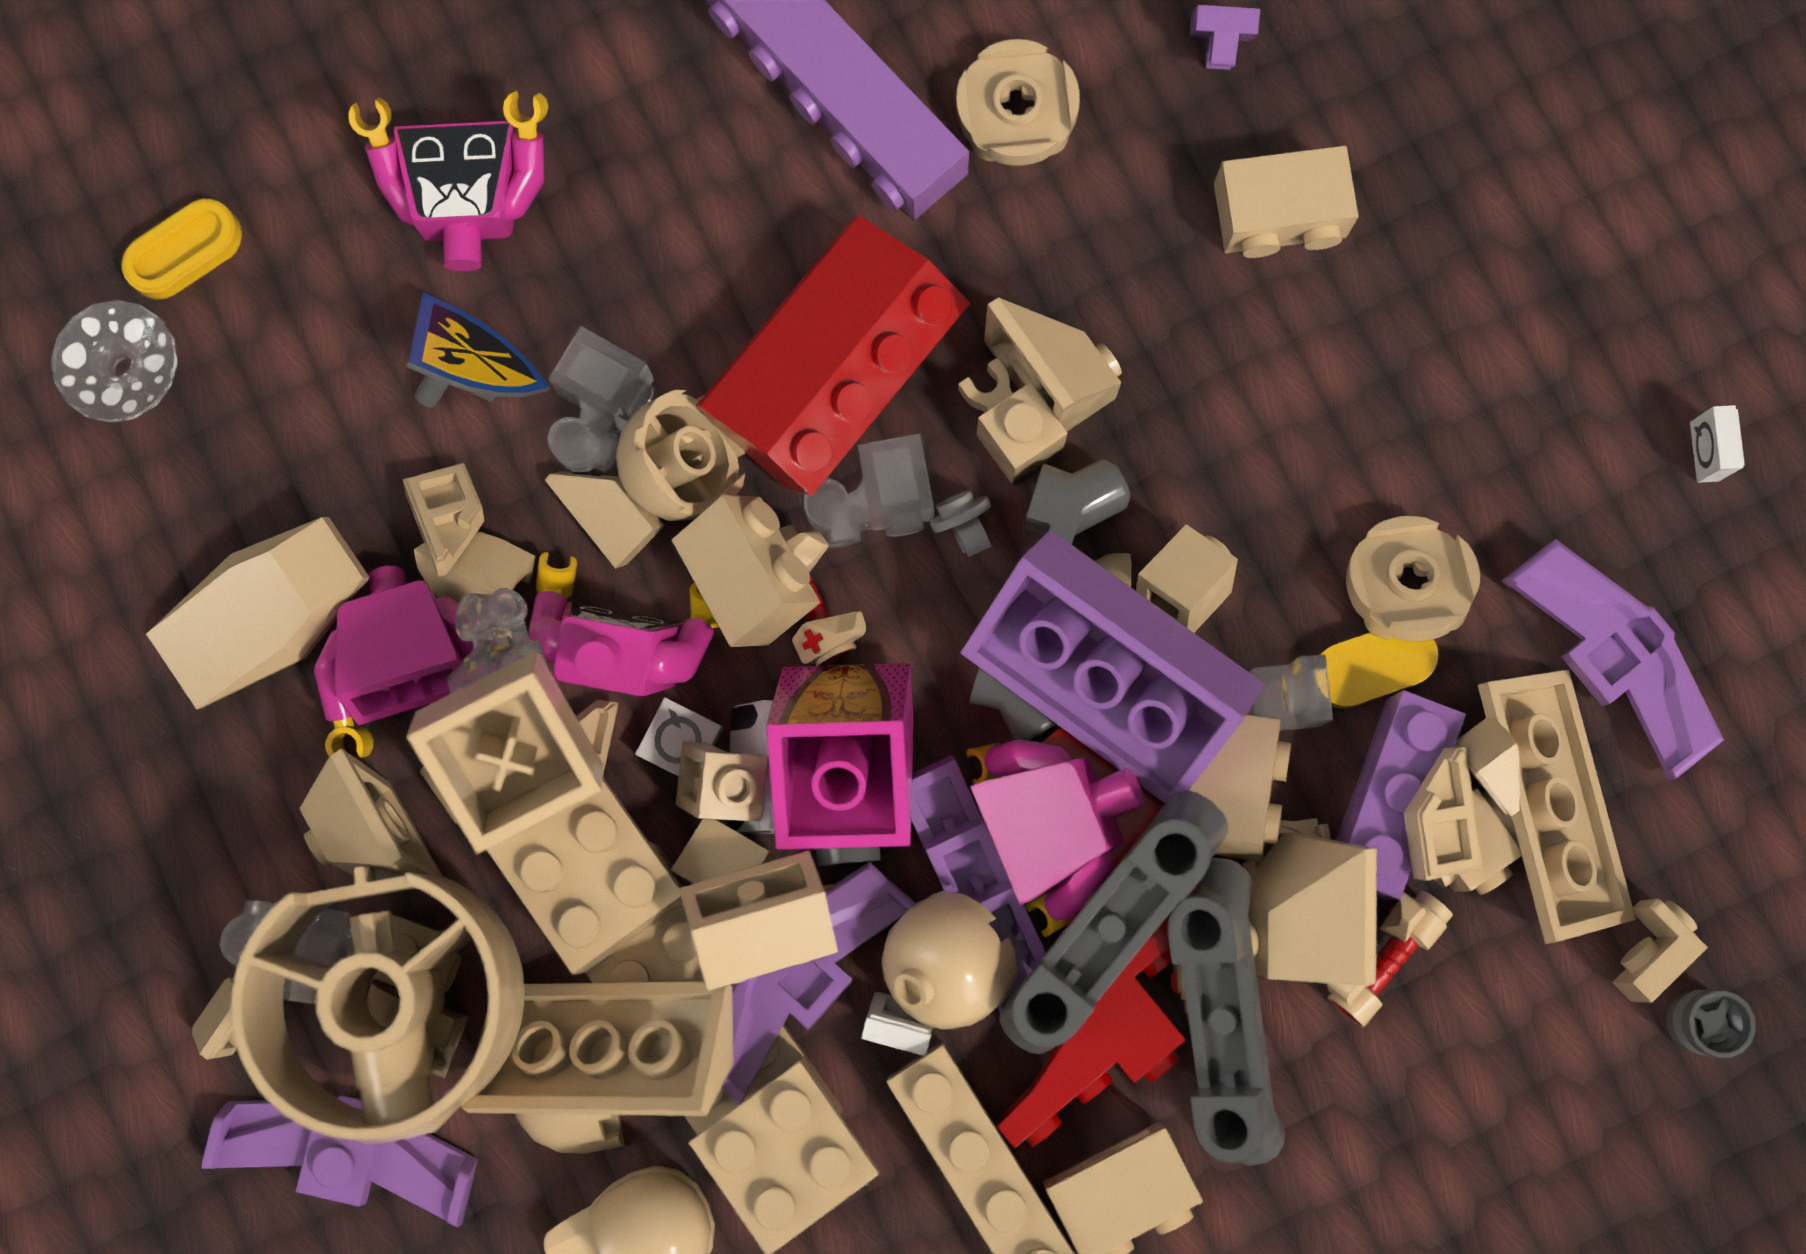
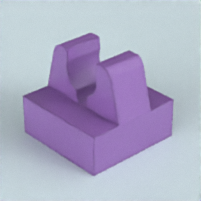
(1223, 30)

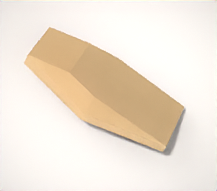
(258, 611)

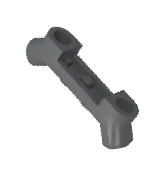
(1066, 506)
(1115, 923)
(1215, 947)

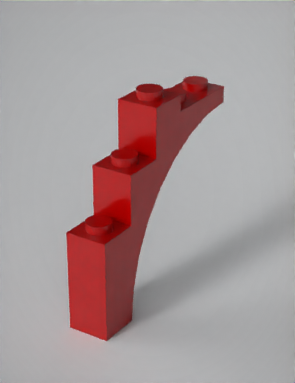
(1125, 1022)

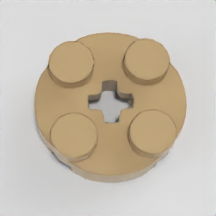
(1040, 77)
(1404, 612)

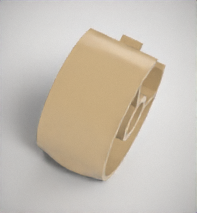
(387, 1062)

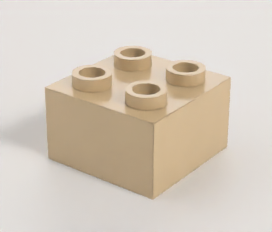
(506, 751)

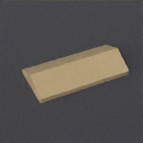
(1562, 808)
(615, 1051)

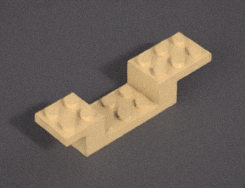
(621, 919)

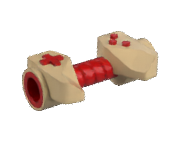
(822, 637)
(1409, 925)

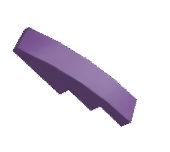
(967, 856)

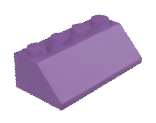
(1111, 667)

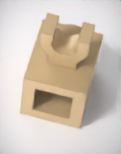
(1016, 426)

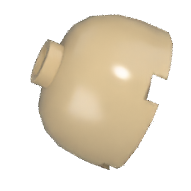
(676, 458)
(948, 962)

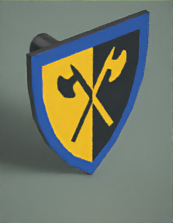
(466, 354)

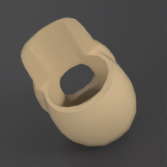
(640, 1214)

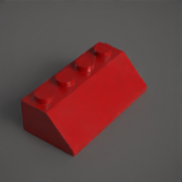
(833, 355)

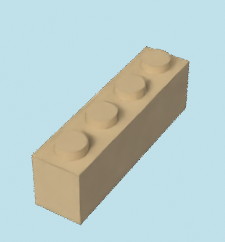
(975, 1157)

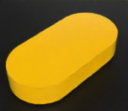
(181, 249)
(1376, 667)

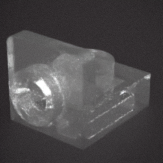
(1295, 693)

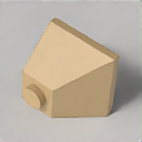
(1055, 358)
(362, 822)
(1315, 911)

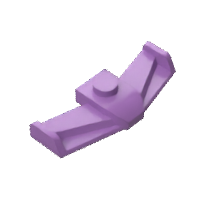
(1622, 651)
(858, 911)
(339, 1168)

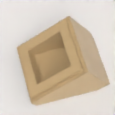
(1494, 762)
(213, 1028)

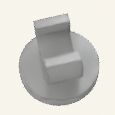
(960, 515)

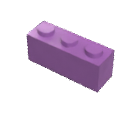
(1397, 762)

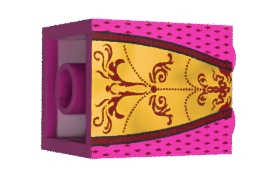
(842, 756)

